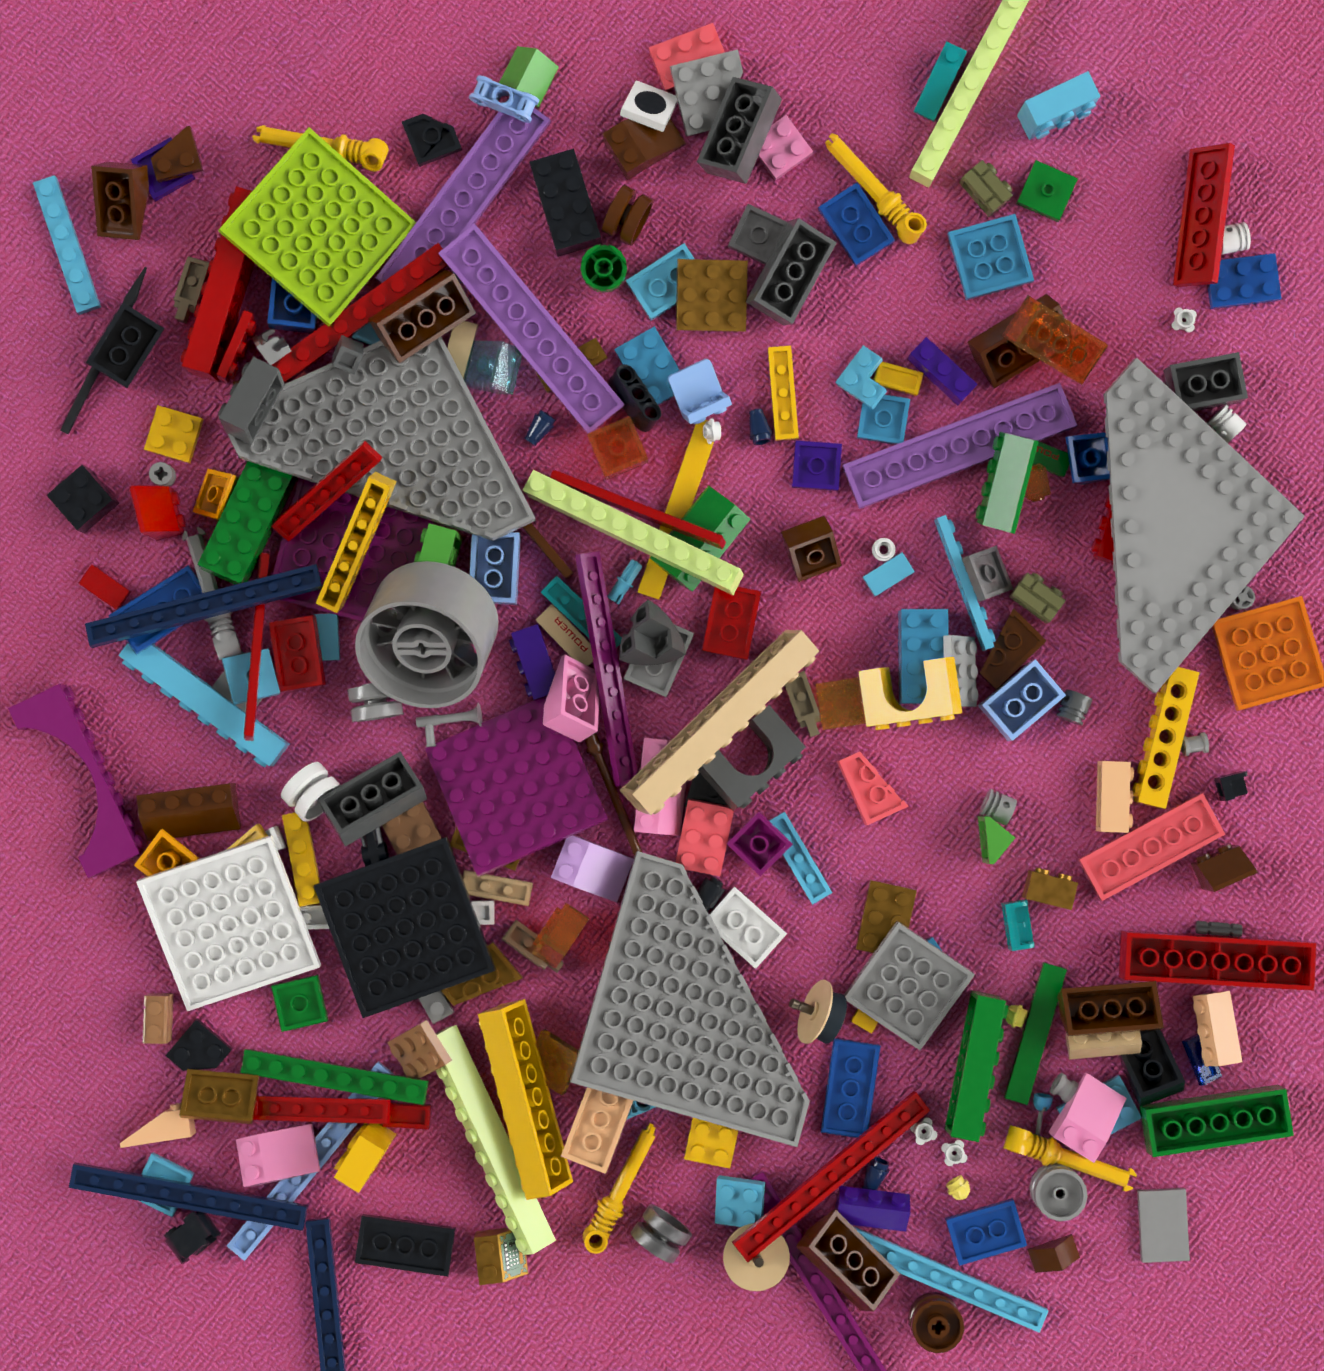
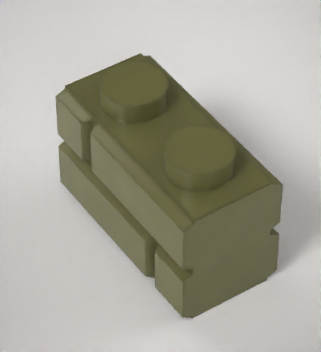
(986, 188)
(1037, 597)

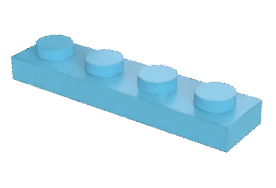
(801, 861)

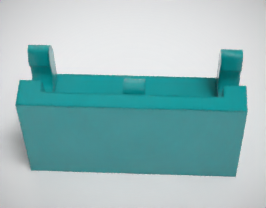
(1017, 925)

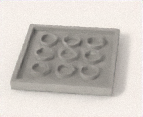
(908, 985)

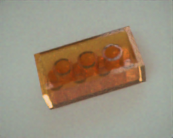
(1054, 340)

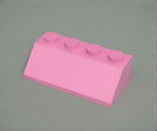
(669, 819)

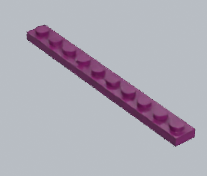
(606, 667)
(825, 1294)

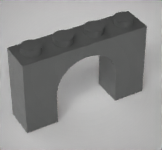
(782, 748)

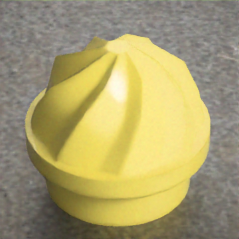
(1016, 1015)
(958, 1188)

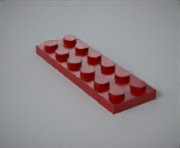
(1203, 215)

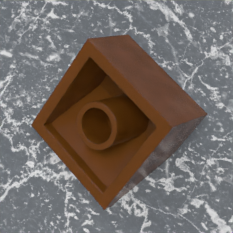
(811, 548)
(1222, 868)

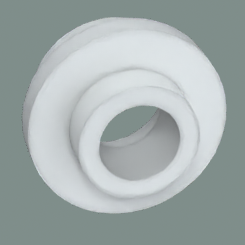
(883, 542)

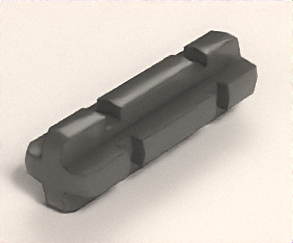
(1218, 928)

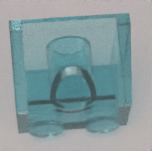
(493, 367)

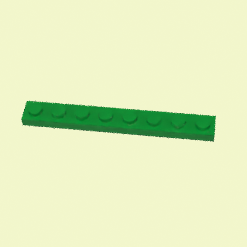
(334, 1076)

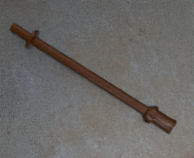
(595, 749)

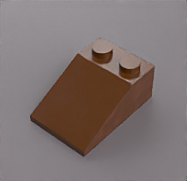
(640, 146)
(120, 199)

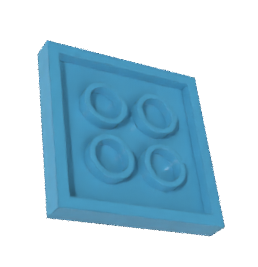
(990, 257)

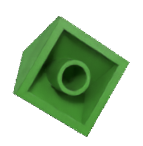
(530, 72)
(993, 839)

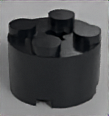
(192, 1236)

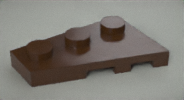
(1011, 650)

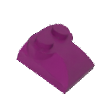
(759, 843)

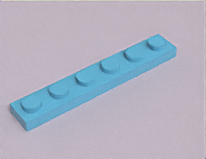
(66, 245)
(976, 613)

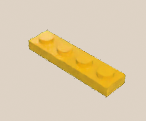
(783, 393)
(302, 858)

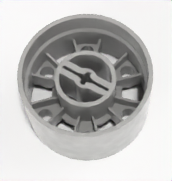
(424, 645)

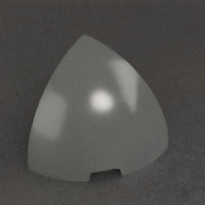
(651, 638)

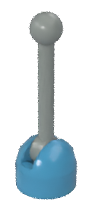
(1042, 1103)

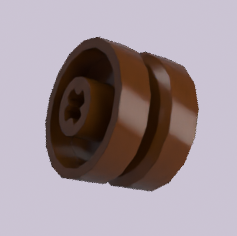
(627, 215)
(923, 1319)

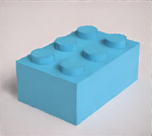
(1058, 106)

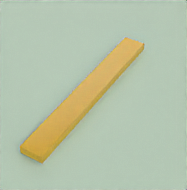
(679, 503)

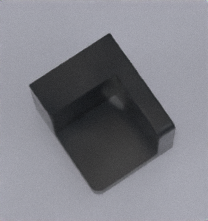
(1231, 785)

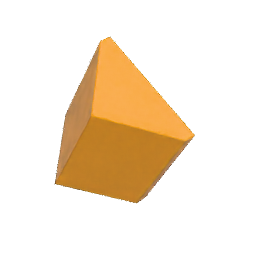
(214, 493)
(164, 854)

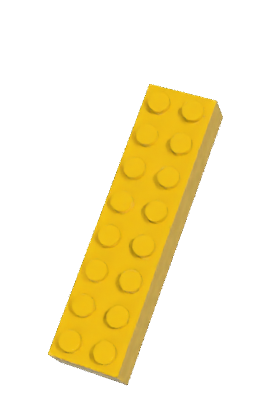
(525, 1099)

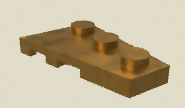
(504, 974)

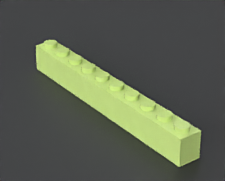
(967, 91)
(633, 532)
(491, 1145)

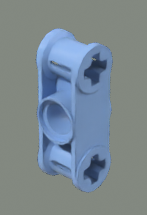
(518, 105)

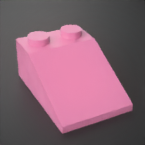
(573, 700)
(1088, 1117)
(277, 1155)

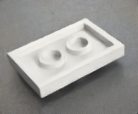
(746, 927)

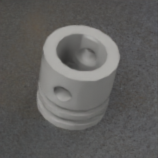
(998, 807)

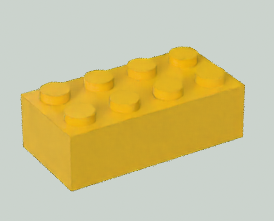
(363, 1155)

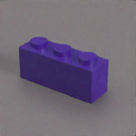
(942, 371)
(533, 660)
(874, 1208)

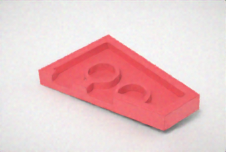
(869, 790)

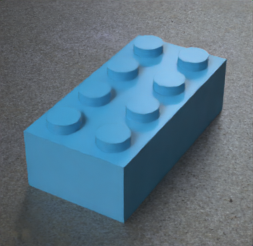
(918, 640)

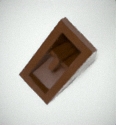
(1054, 1255)

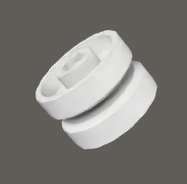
(305, 789)

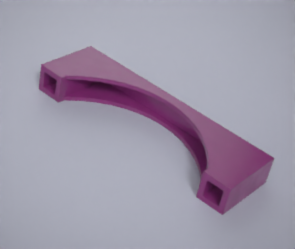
(113, 834)

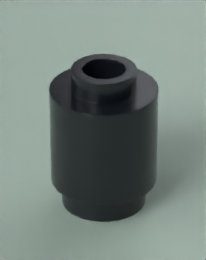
(710, 892)

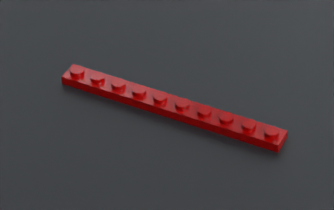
(358, 313)
(830, 1176)

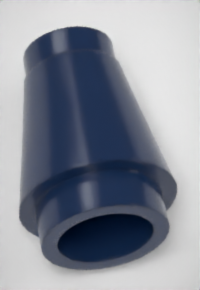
(539, 427)
(759, 428)
(875, 1173)

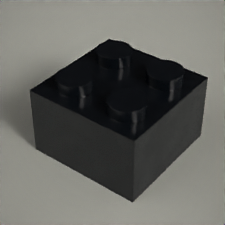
(83, 499)

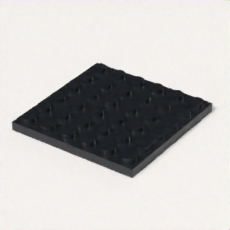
(404, 927)

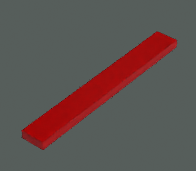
(641, 510)
(255, 661)

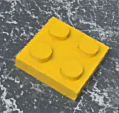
(173, 434)
(710, 1143)

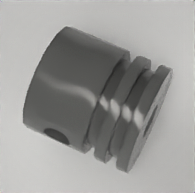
(1074, 707)

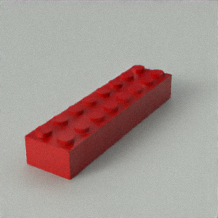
(220, 303)
(1217, 960)

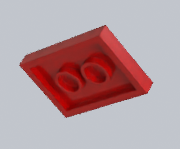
(237, 347)
(731, 622)
(297, 653)

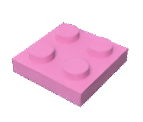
(783, 148)

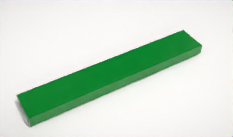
(1035, 1033)

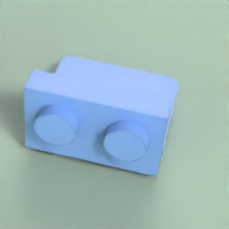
(698, 392)

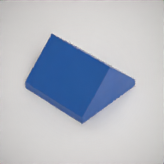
(1088, 458)

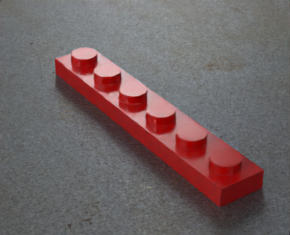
(327, 491)
(322, 1109)

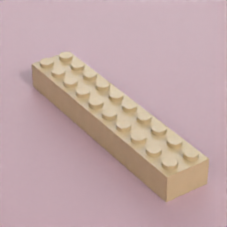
(719, 721)

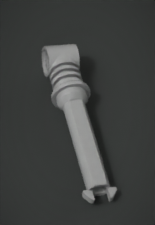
(225, 638)

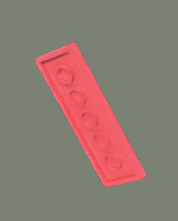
(1151, 846)

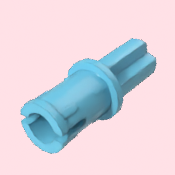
(624, 581)

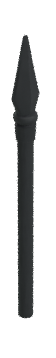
(129, 300)

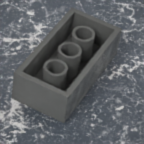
(739, 130)
(791, 272)
(372, 798)

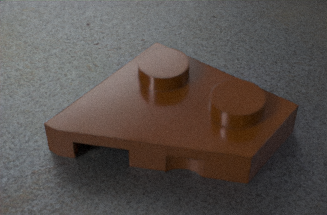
(177, 157)

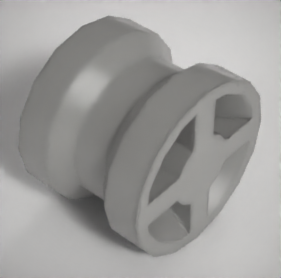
(168, 474)
(1246, 599)
(1063, 1087)

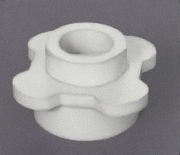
(1189, 315)
(712, 431)
(921, 1137)
(951, 1159)

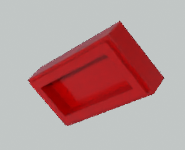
(104, 587)
(409, 1116)

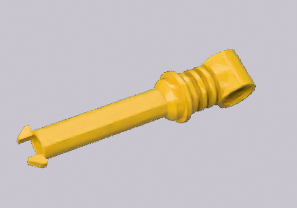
(369, 154)
(887, 201)
(1050, 1152)
(611, 1206)

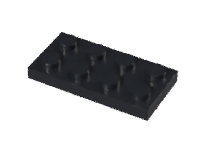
(405, 1245)

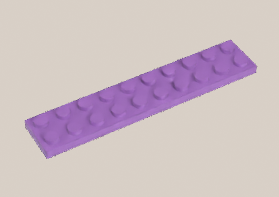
(470, 187)
(531, 329)
(956, 446)

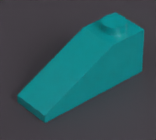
(940, 81)

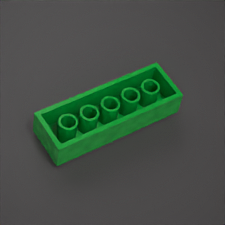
(246, 523)
(975, 1066)
(1216, 1120)

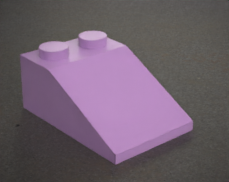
(592, 868)

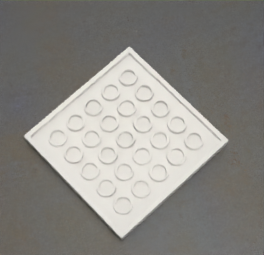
(229, 923)

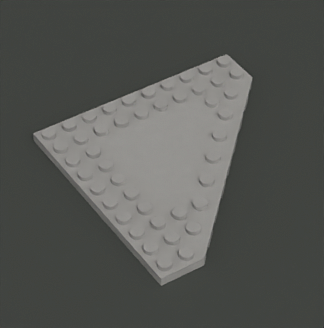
(418, 422)
(1184, 523)
(679, 1019)

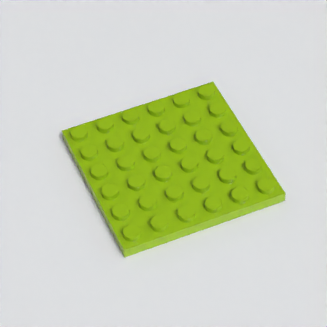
(317, 227)

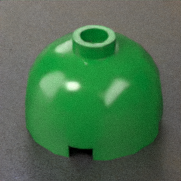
(603, 268)

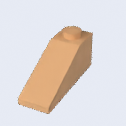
(163, 1128)

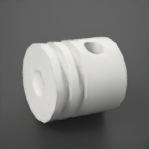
(1236, 238)
(1226, 423)

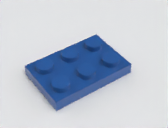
(856, 224)
(1245, 282)
(986, 1231)

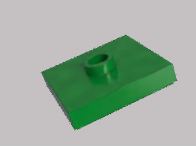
(1047, 191)
(299, 1003)

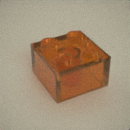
(617, 448)
(559, 934)

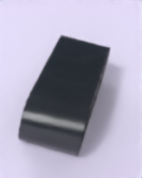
(636, 397)

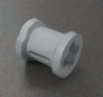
(1195, 744)

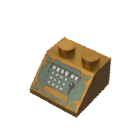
(498, 1256)

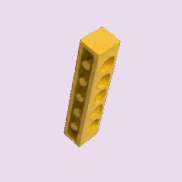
(356, 542)
(1158, 796)

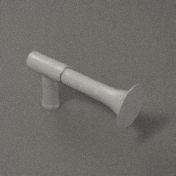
(429, 721)

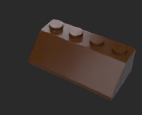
(422, 315)
(998, 356)
(190, 811)
(1110, 1008)
(848, 1261)

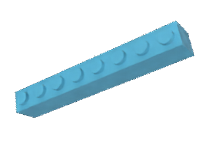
(204, 700)

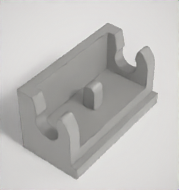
(271, 349)

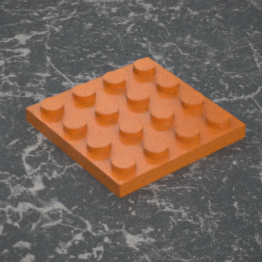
(1269, 653)

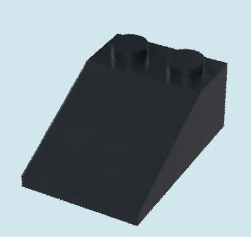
(1153, 1071)

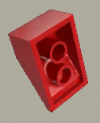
(158, 511)

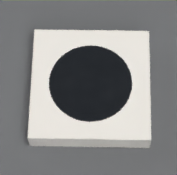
(649, 106)

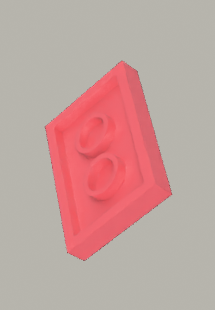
(684, 48)
(704, 836)

